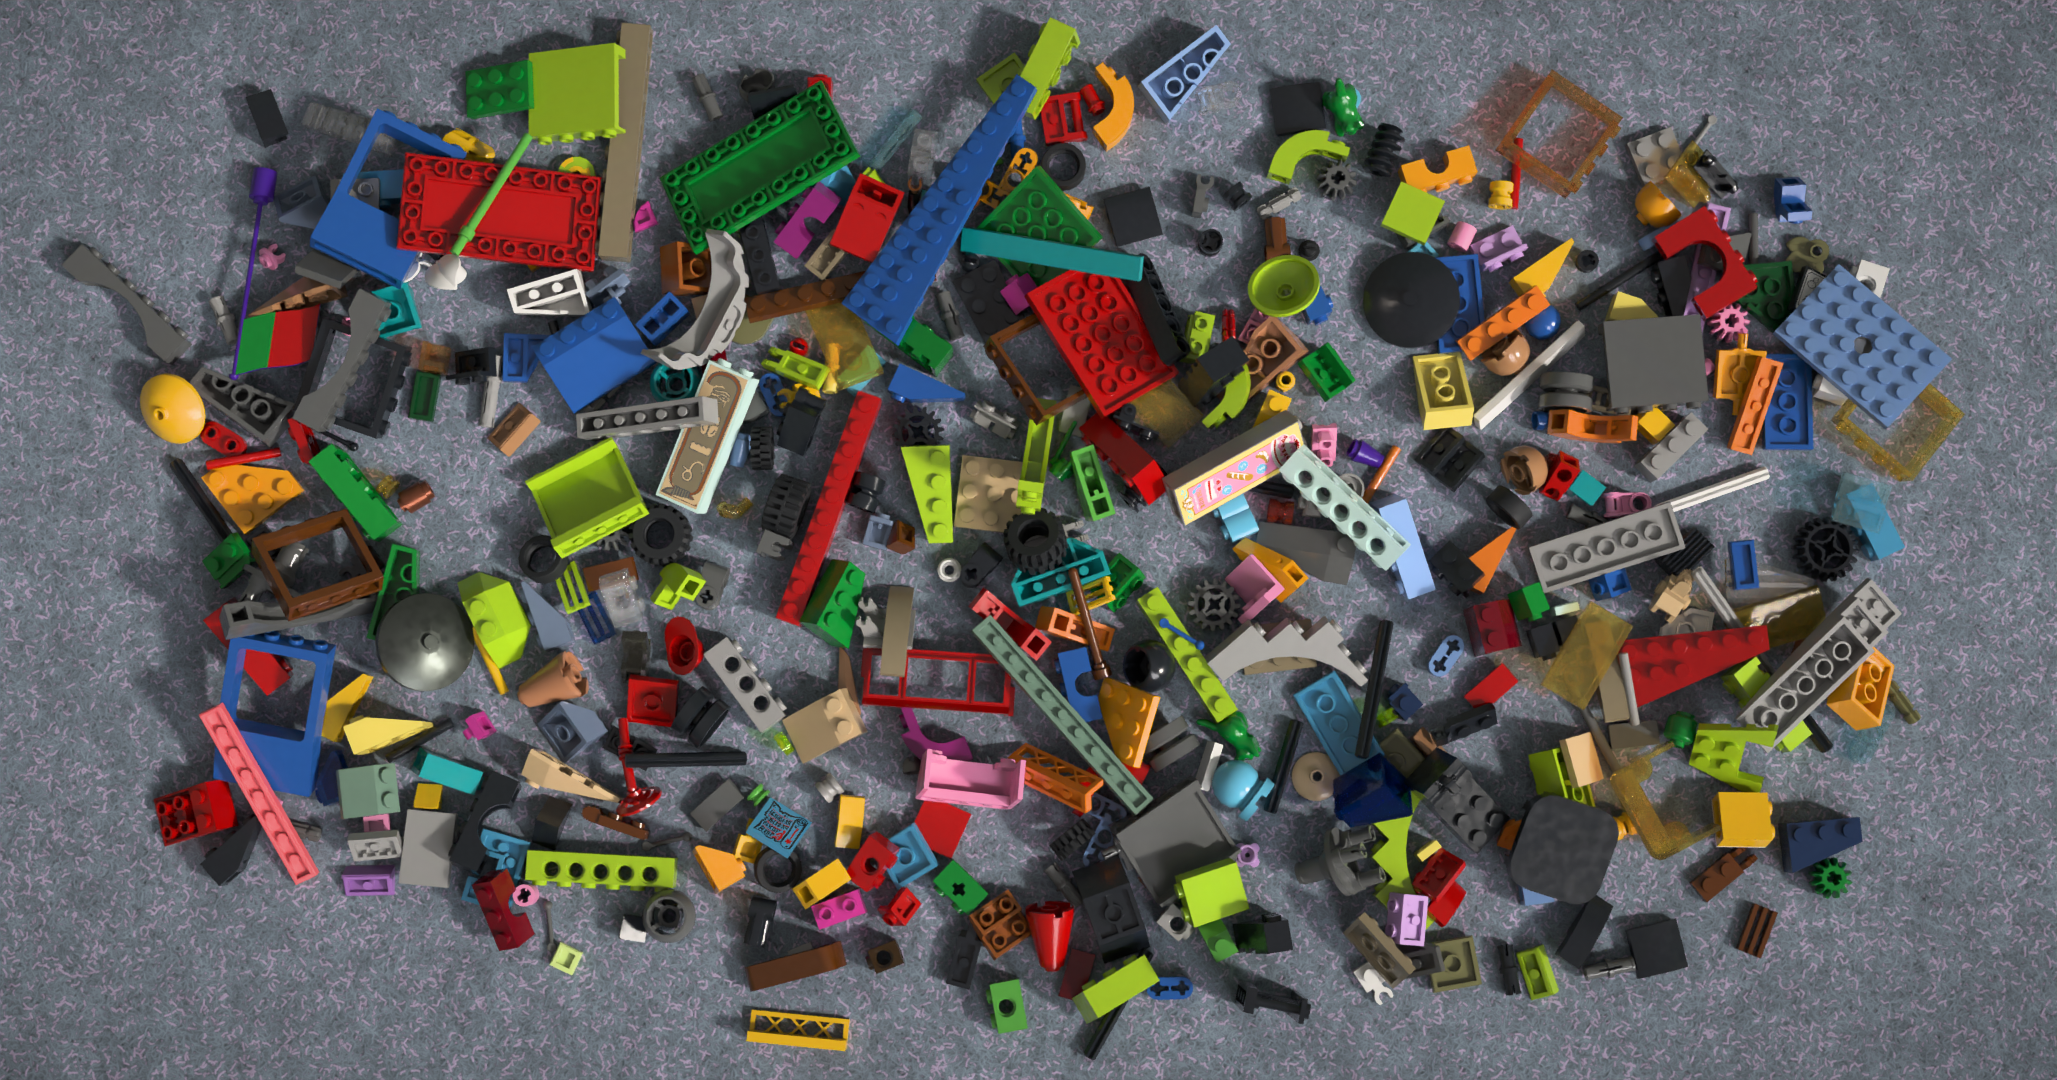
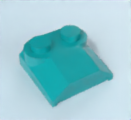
(404, 312)

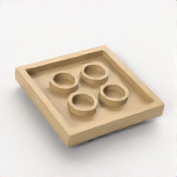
(987, 493)

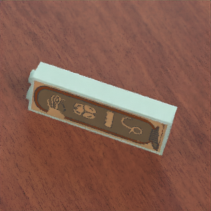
(704, 450)

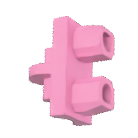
(1324, 442)

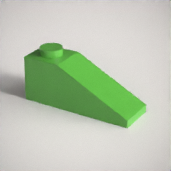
(1091, 484)
(1217, 940)

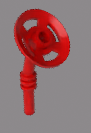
(635, 793)

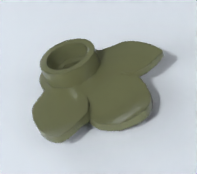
(1803, 255)

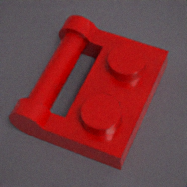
(1055, 122)

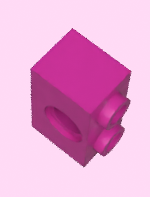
(839, 909)

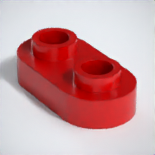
(223, 439)

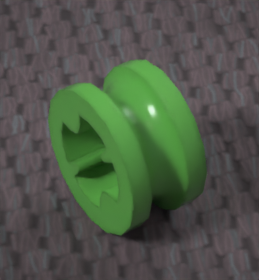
(758, 795)

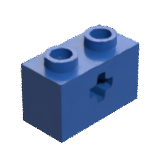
(662, 319)

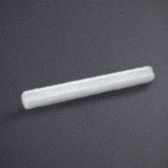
(1719, 489)

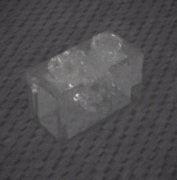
(923, 156)
(612, 588)

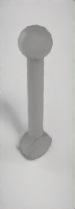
(1711, 120)

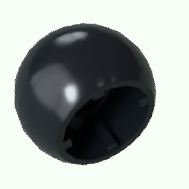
(1149, 665)

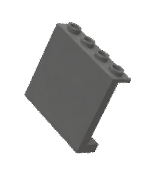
(1654, 363)
(1172, 838)

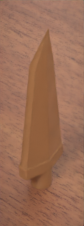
(846, 678)

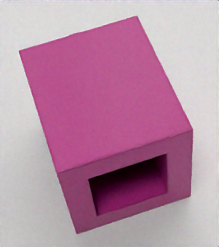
(1015, 291)

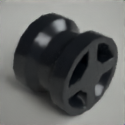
(1237, 196)

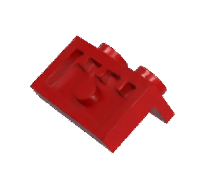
(1438, 875)

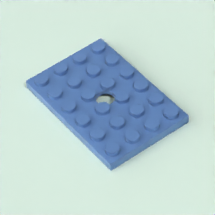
(1876, 381)

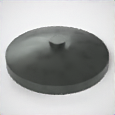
(424, 642)

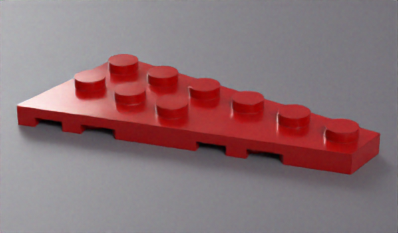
(1675, 661)

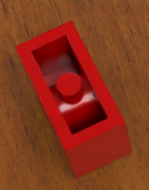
(883, 852)

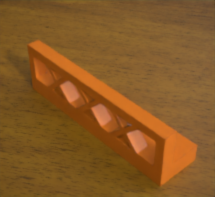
(1050, 782)

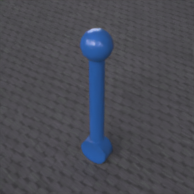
(1164, 623)

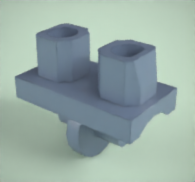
(610, 287)

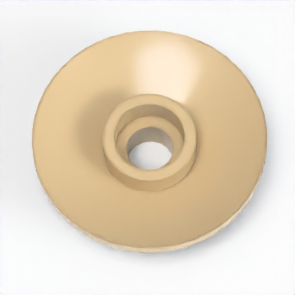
(1303, 776)

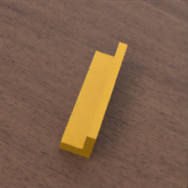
(794, 1039)

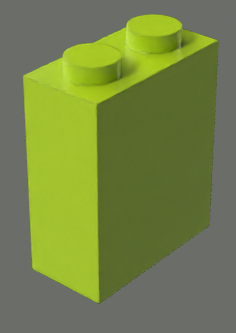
(1211, 892)

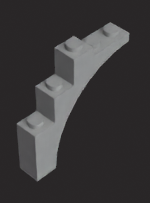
(1286, 640)

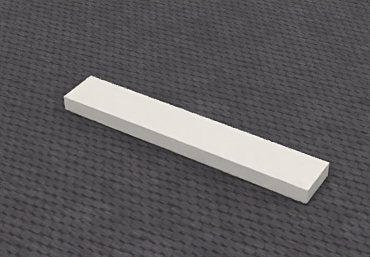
(1529, 375)

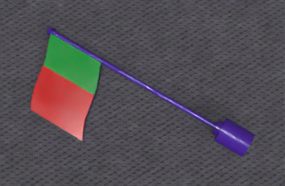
(273, 337)

